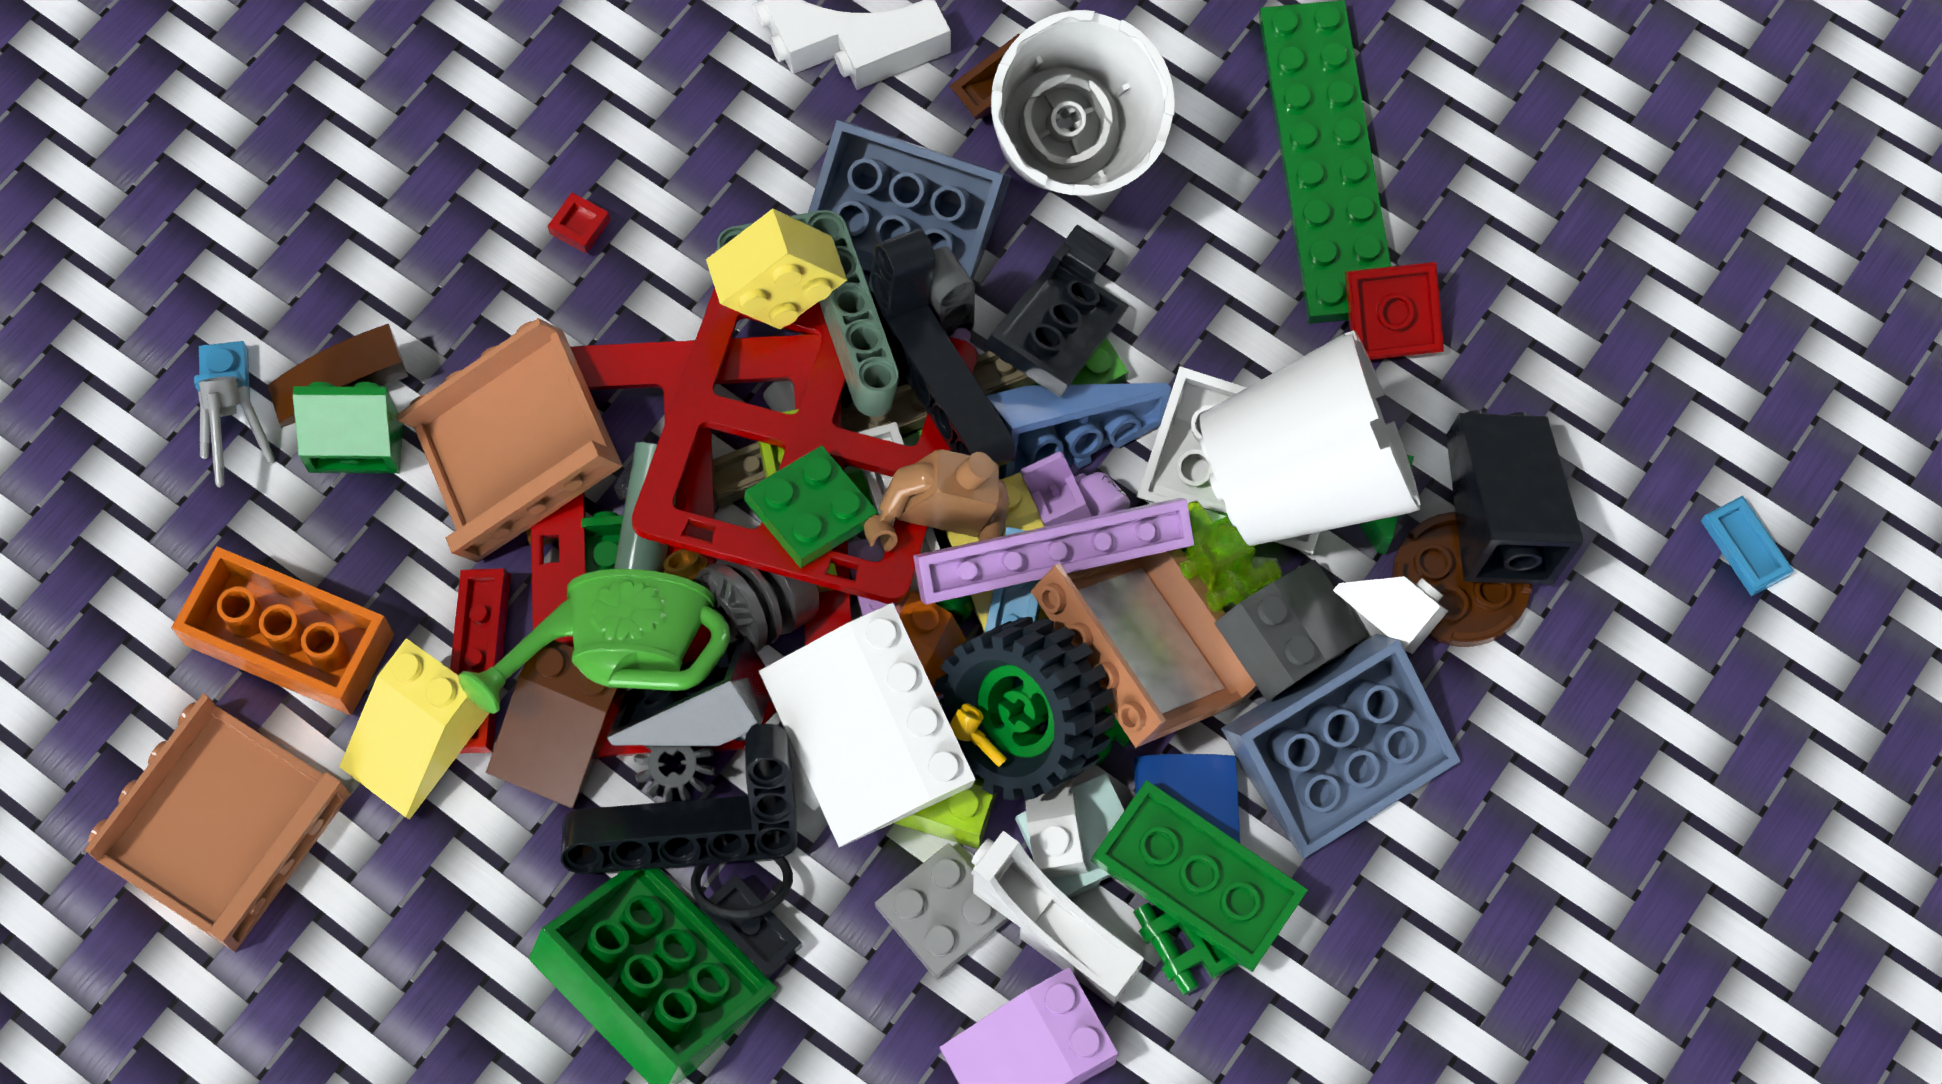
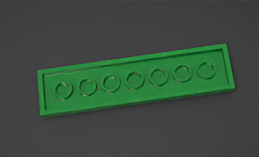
(1323, 151)

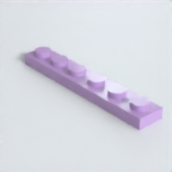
(1034, 552)

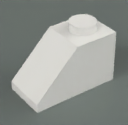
(1396, 607)
(1056, 833)

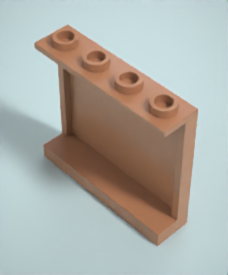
(511, 438)
(216, 822)

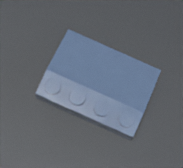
(897, 186)
(1342, 743)

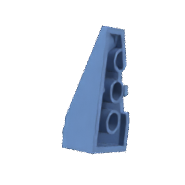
(1079, 421)

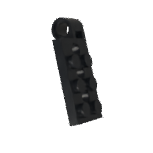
(1053, 296)

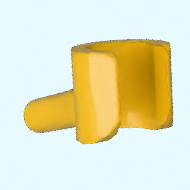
(965, 728)

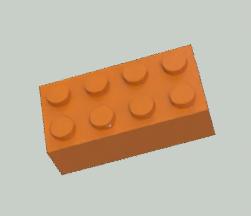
(283, 630)

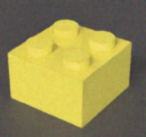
(776, 269)

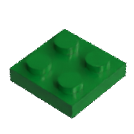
(810, 506)

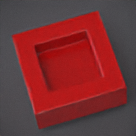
(579, 223)

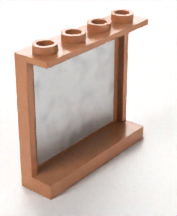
(1152, 640)

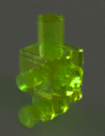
(1223, 560)

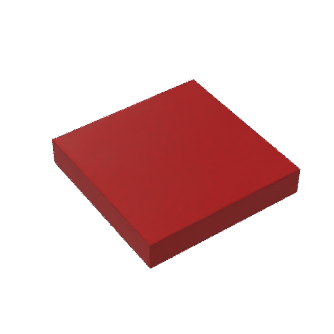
(1396, 309)

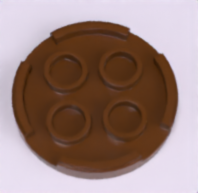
(1475, 609)

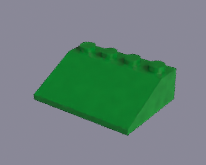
(650, 973)

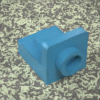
(224, 360)

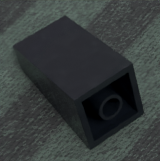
(1510, 499)

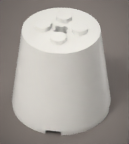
(1100, 77)
(1308, 448)

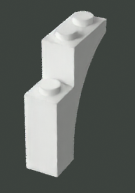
(863, 44)
(1050, 920)

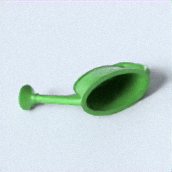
(625, 632)

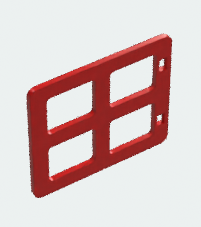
(797, 434)

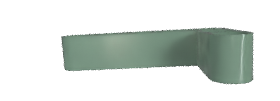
(851, 330)

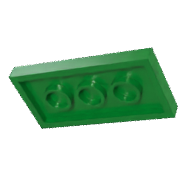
(1199, 875)

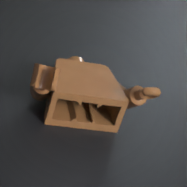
(944, 493)

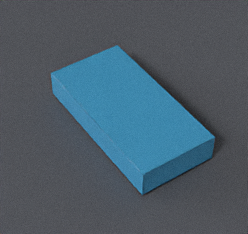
(1747, 546)

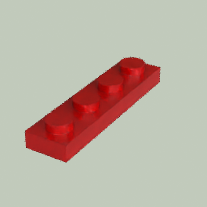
(480, 635)

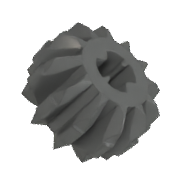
(674, 781)

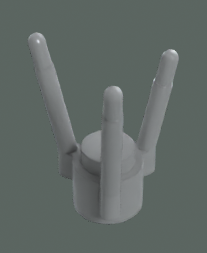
(218, 399)

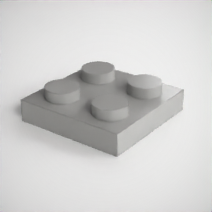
(939, 911)

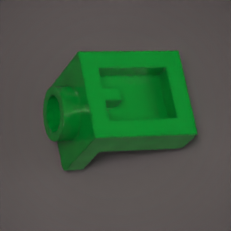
(602, 540)

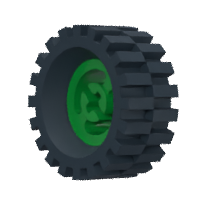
(1055, 688)

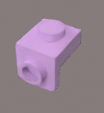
(1055, 490)

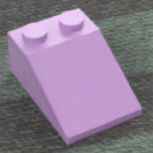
(1034, 1039)

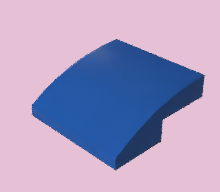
(1198, 782)

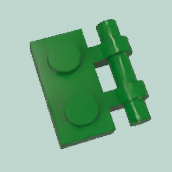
(1178, 966)

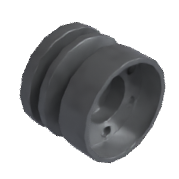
(759, 601)

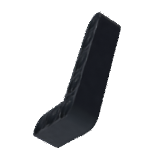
(924, 353)
(694, 830)

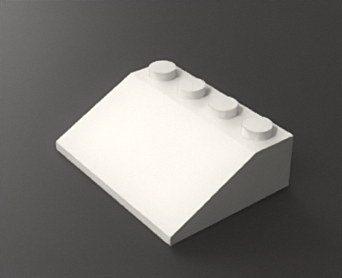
(1177, 459)
(867, 725)

